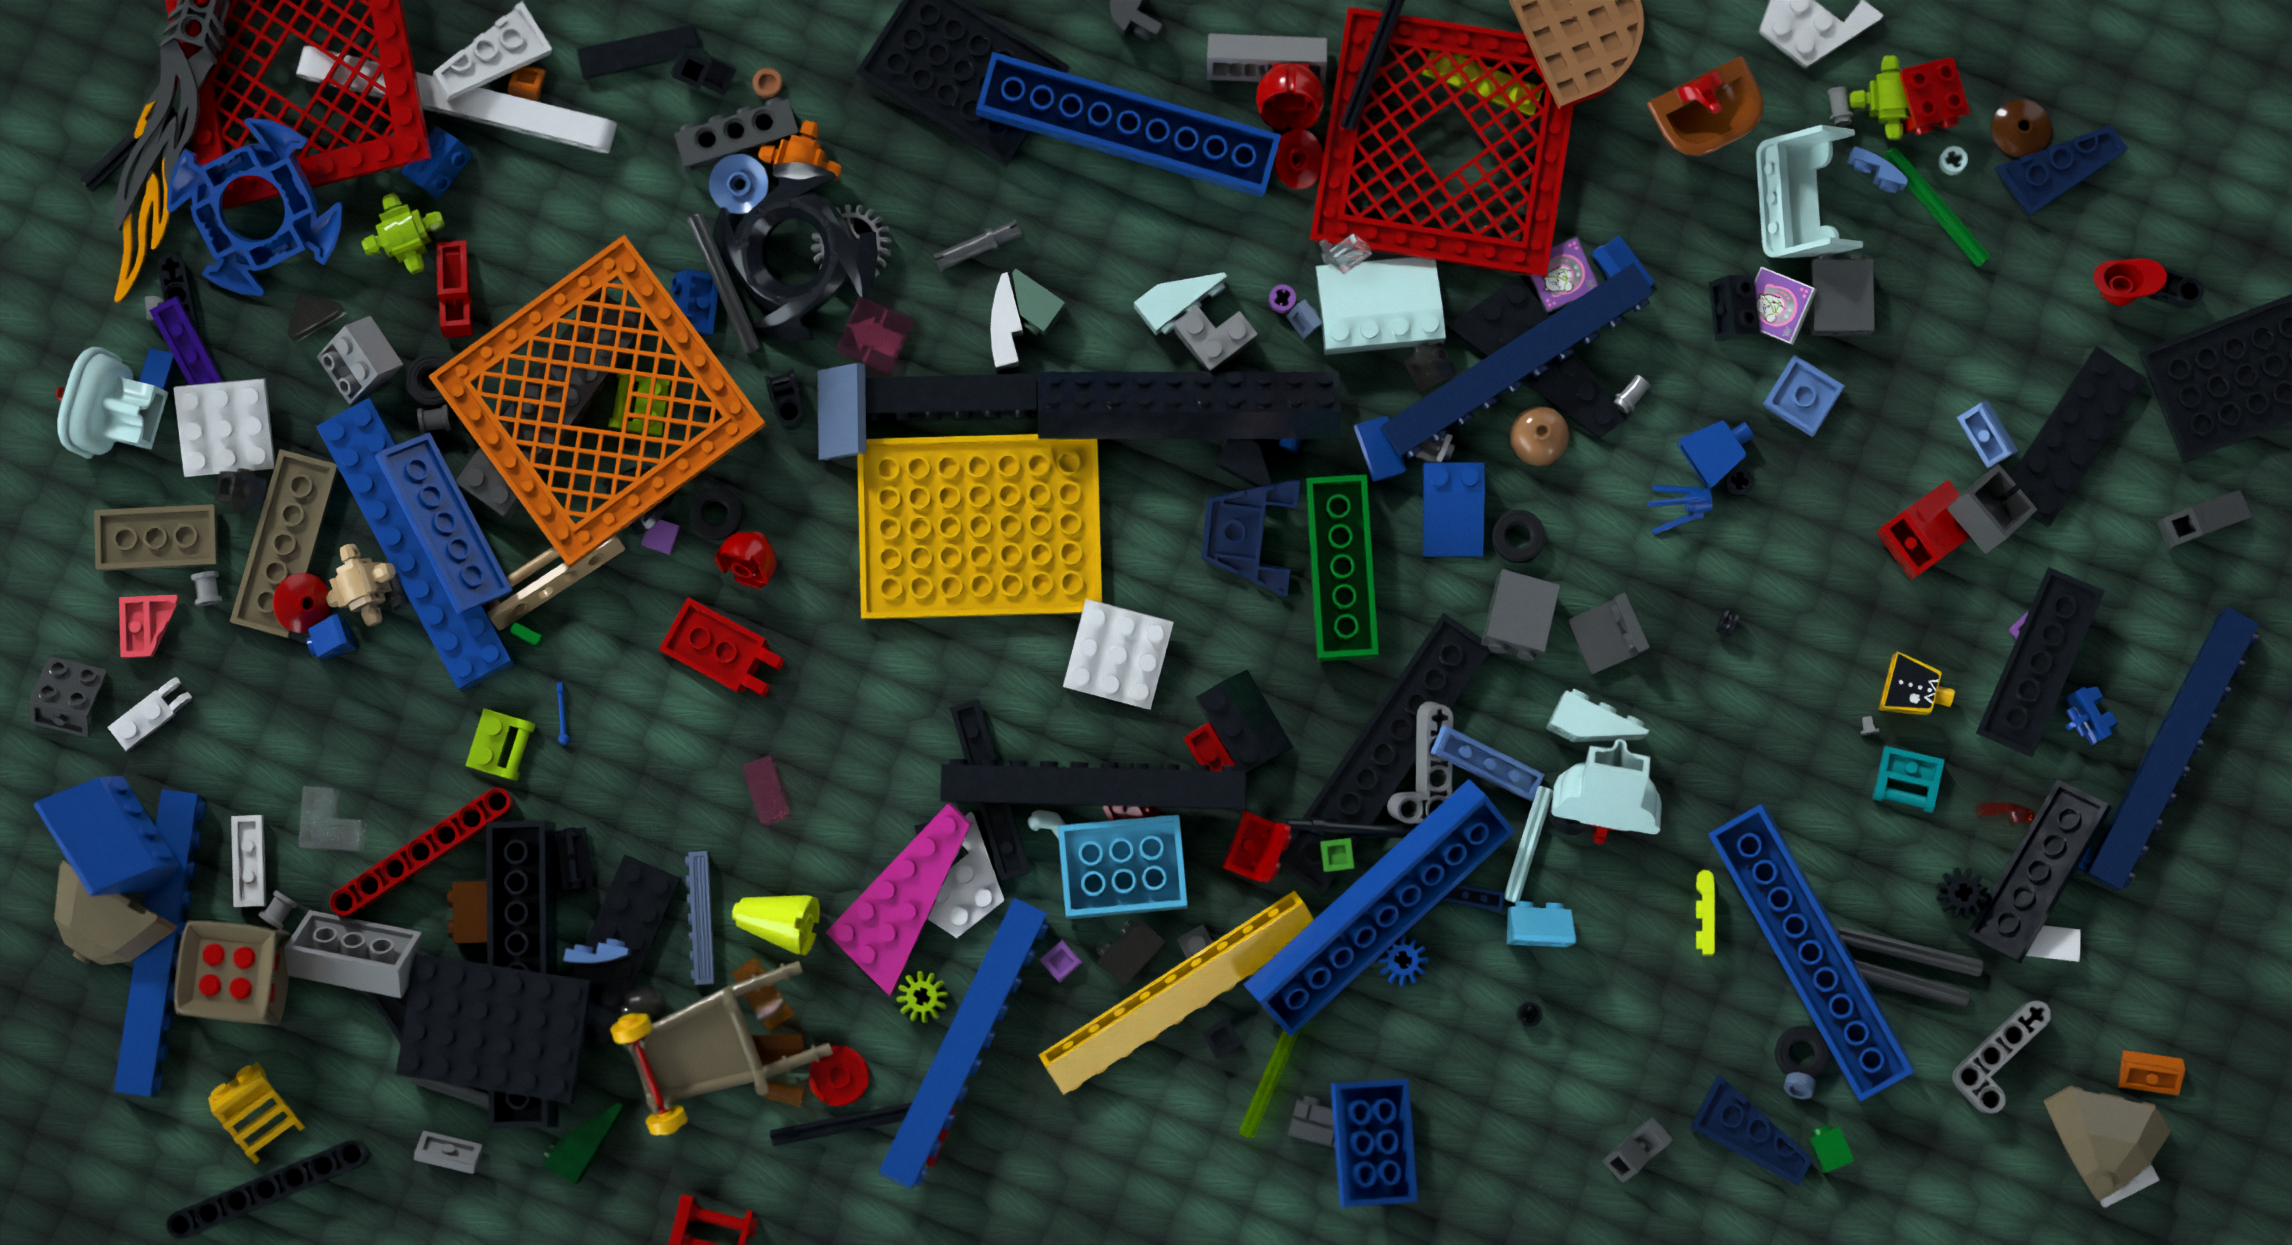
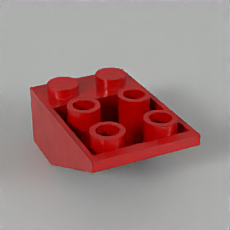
(1924, 531)

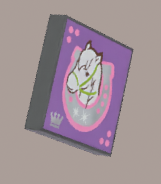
(1567, 276)

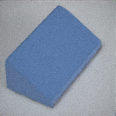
(1987, 434)

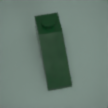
(578, 1148)

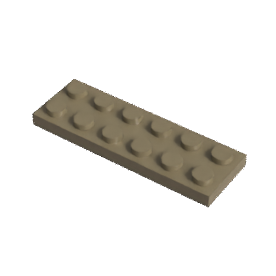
(284, 536)

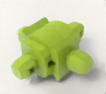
(1885, 99)
(403, 233)

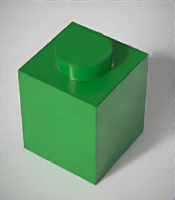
(1830, 1148)

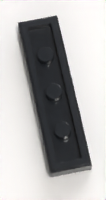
(635, 52)

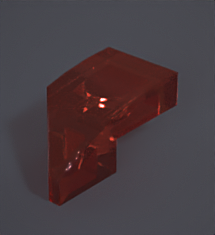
(2016, 812)

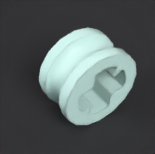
(1949, 168)

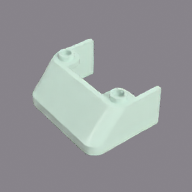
(1791, 194)

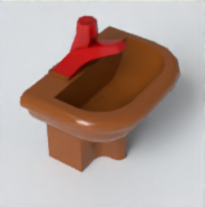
(1710, 109)

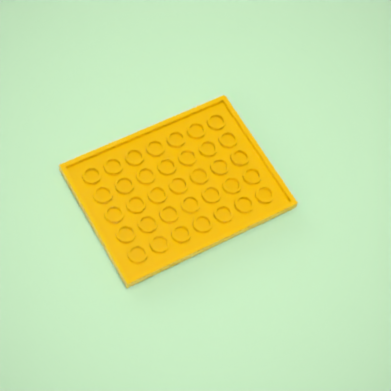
(978, 526)

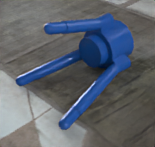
(1694, 499)

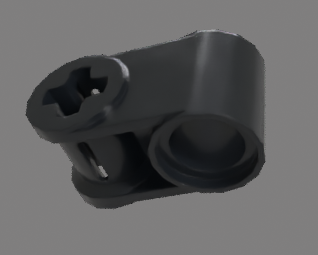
(2172, 293)
(785, 394)

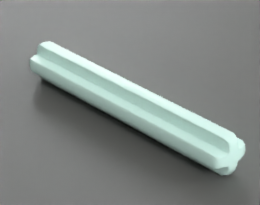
(1528, 844)

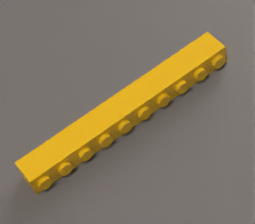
(1175, 994)

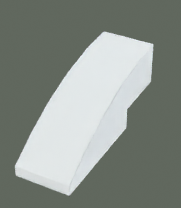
(1004, 326)

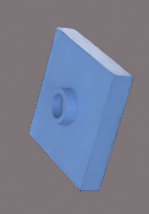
(1803, 395)

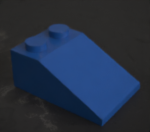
(1453, 509)

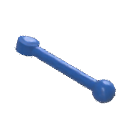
(563, 738)

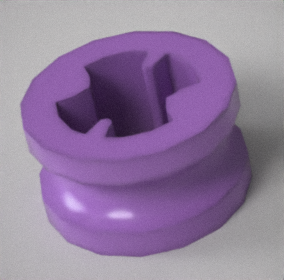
(1273, 297)

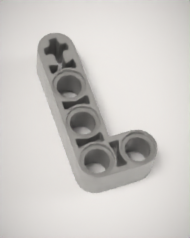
(1425, 764)
(2004, 1051)

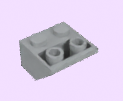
(359, 359)

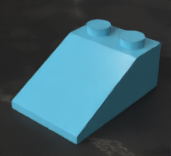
(1540, 926)

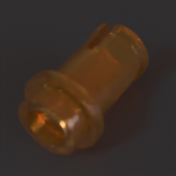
(784, 1093)

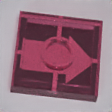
(874, 335)

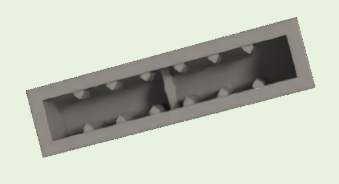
(1253, 56)

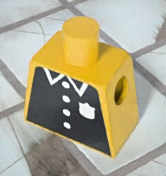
(1913, 687)

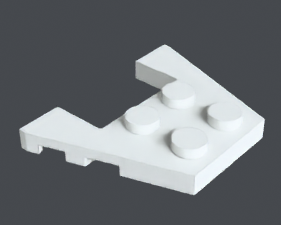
(1810, 31)
(969, 889)

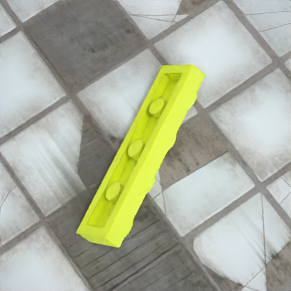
(1485, 87)

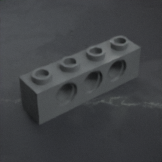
(719, 126)

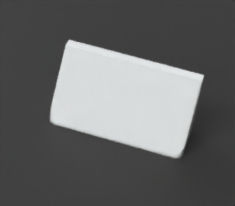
(2056, 943)

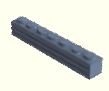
(700, 918)

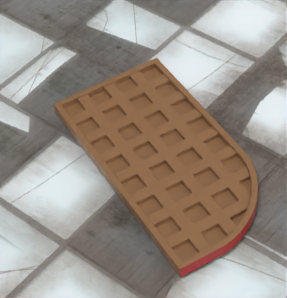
(1581, 43)

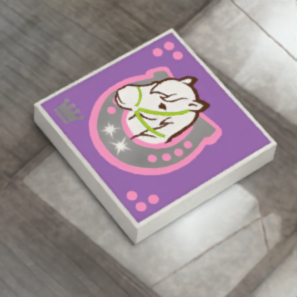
(1781, 304)

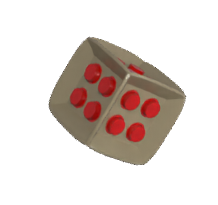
(232, 973)

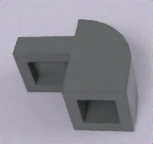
(1127, 15)
(1637, 1149)

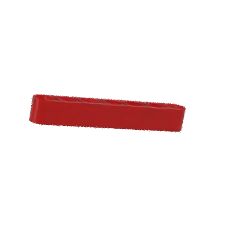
(407, 856)

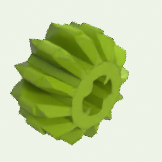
(932, 993)

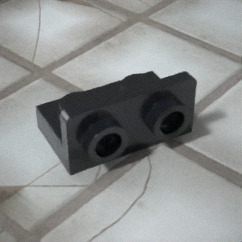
(1734, 307)

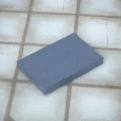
(841, 411)

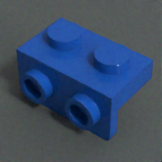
(447, 161)

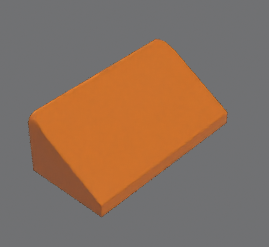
(2151, 1072)

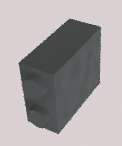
(1843, 296)
(1520, 615)

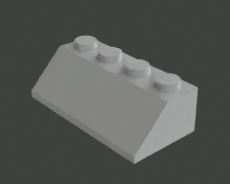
(353, 953)

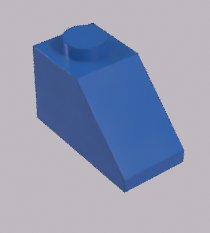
(330, 638)

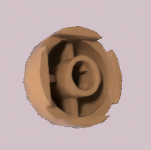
(1539, 436)

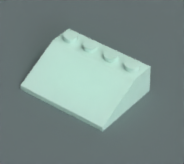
(1380, 305)

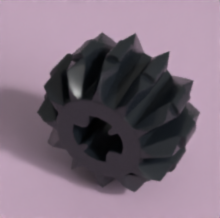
(1969, 900)

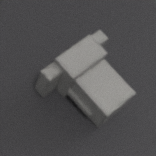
(1868, 726)

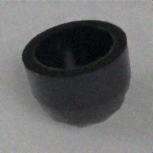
(1533, 1017)

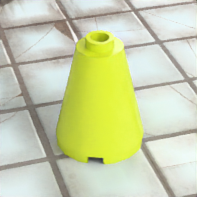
(780, 920)

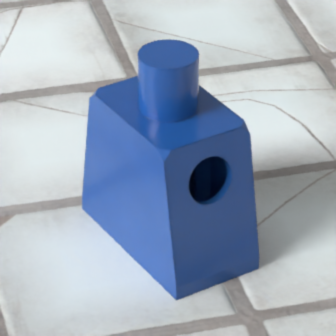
(1715, 450)

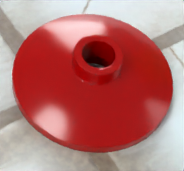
(1307, 159)
(289, 599)

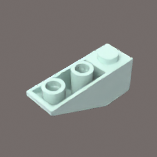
(1171, 300)

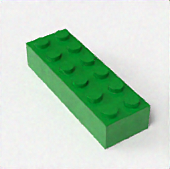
(1341, 568)

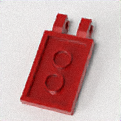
(719, 648)

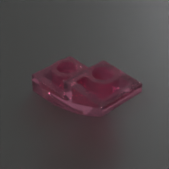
(766, 790)

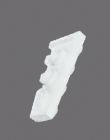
(499, 51)

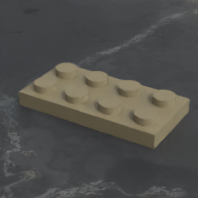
(156, 537)

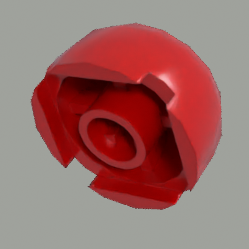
(749, 558)

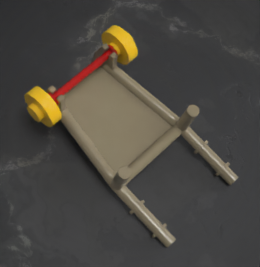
(702, 1050)

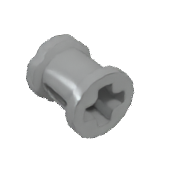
(206, 588)
(278, 910)

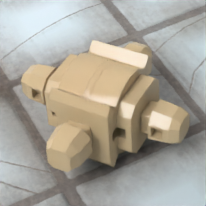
(360, 585)

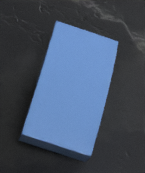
(1886, 174)
(605, 953)

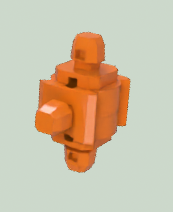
(801, 150)

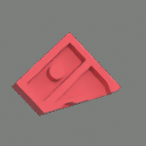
(144, 623)

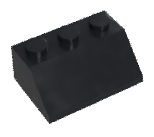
(1244, 722)

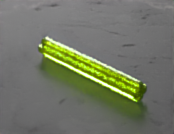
(1267, 1084)

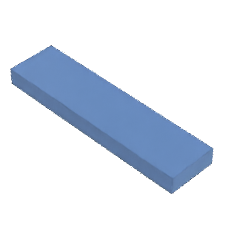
(1487, 763)

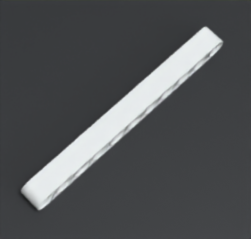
(477, 105)

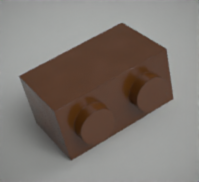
(469, 912)

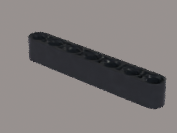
(253, 1189)

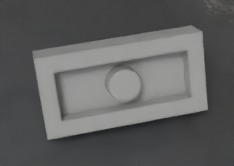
(448, 1152)

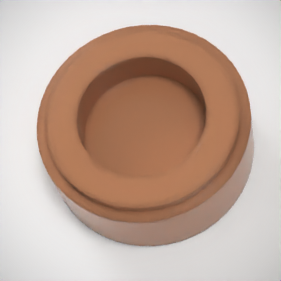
(767, 83)

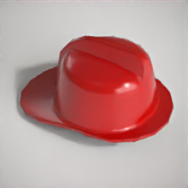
(2126, 280)

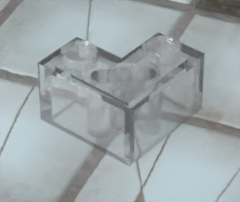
(321, 827)

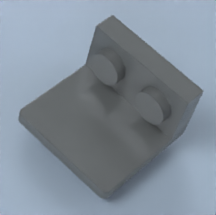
(1608, 634)
(66, 696)

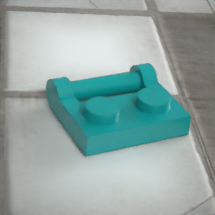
(1910, 769)

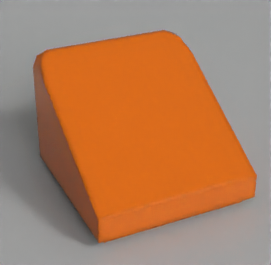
(526, 83)

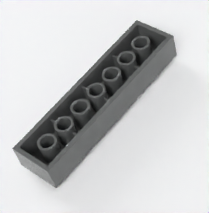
(480, 475)

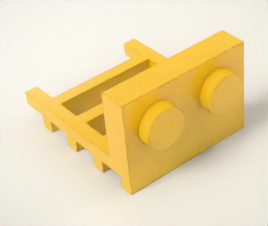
(240, 1098)

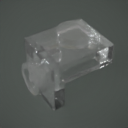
(1346, 254)

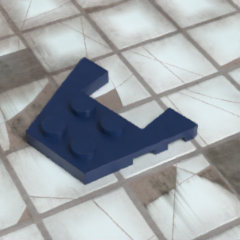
(1236, 532)

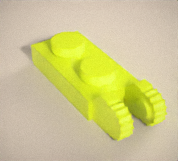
(1706, 911)

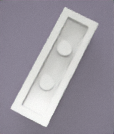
(248, 861)

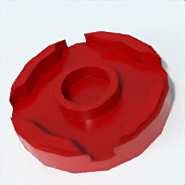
(839, 1077)

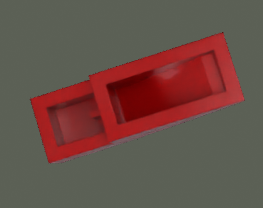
(454, 289)

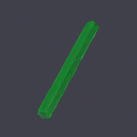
(1938, 208)

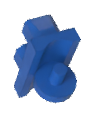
(2086, 715)

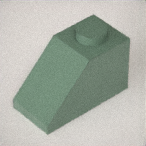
(1036, 304)

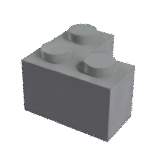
(1213, 345)

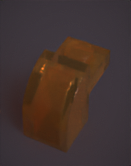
(769, 1002)

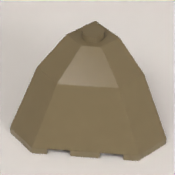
(104, 926)
(2107, 1136)

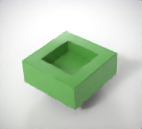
(1337, 855)

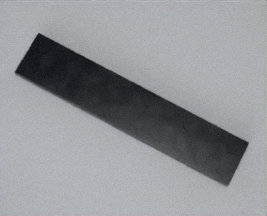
(1386, 745)

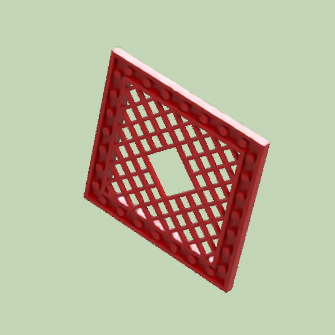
(330, 166)
(1445, 245)

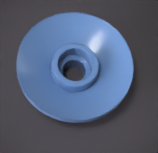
(725, 176)

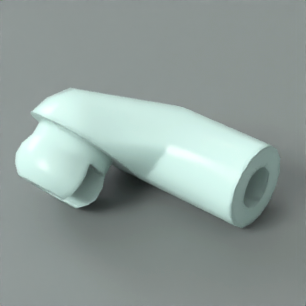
(1045, 820)

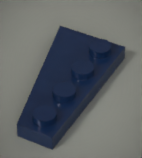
(2048, 174)
(1741, 1127)

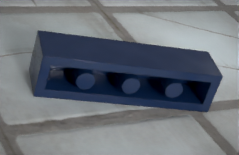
(1475, 897)

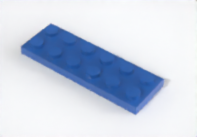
(443, 523)

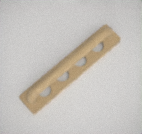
(556, 581)

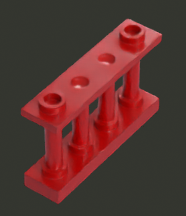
(689, 1211)

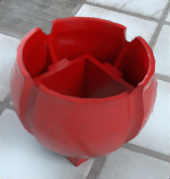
(1289, 96)

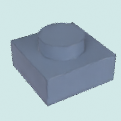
(1304, 319)

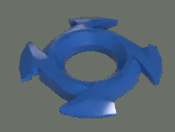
(277, 163)

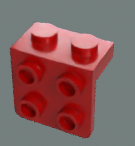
(1933, 96)
(1257, 848)

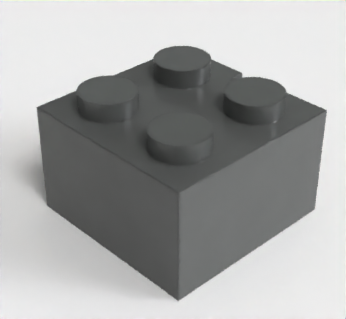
(1985, 518)

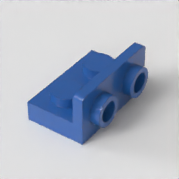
(697, 298)

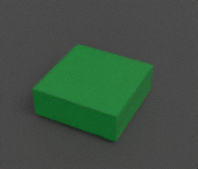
(527, 635)

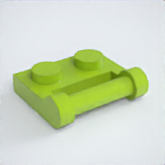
(658, 407)
(491, 741)

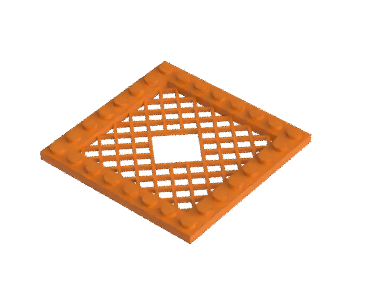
(524, 327)

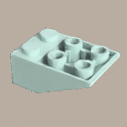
(1584, 722)

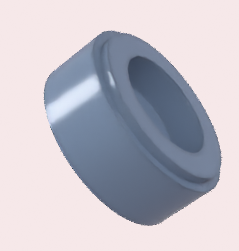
(1799, 1085)

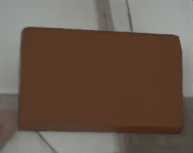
(773, 1047)

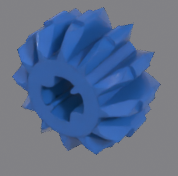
(1395, 967)

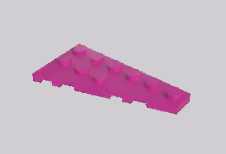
(893, 910)

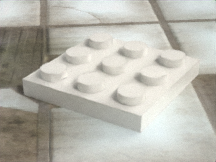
(224, 427)
(1118, 654)

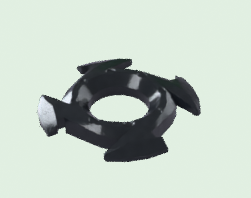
(843, 252)

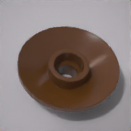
(2012, 139)

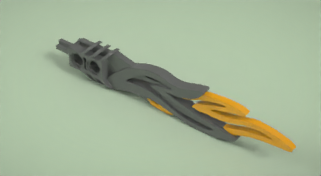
(152, 139)

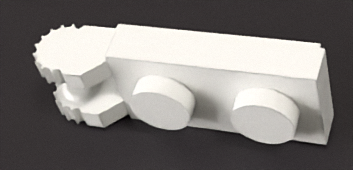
(148, 715)

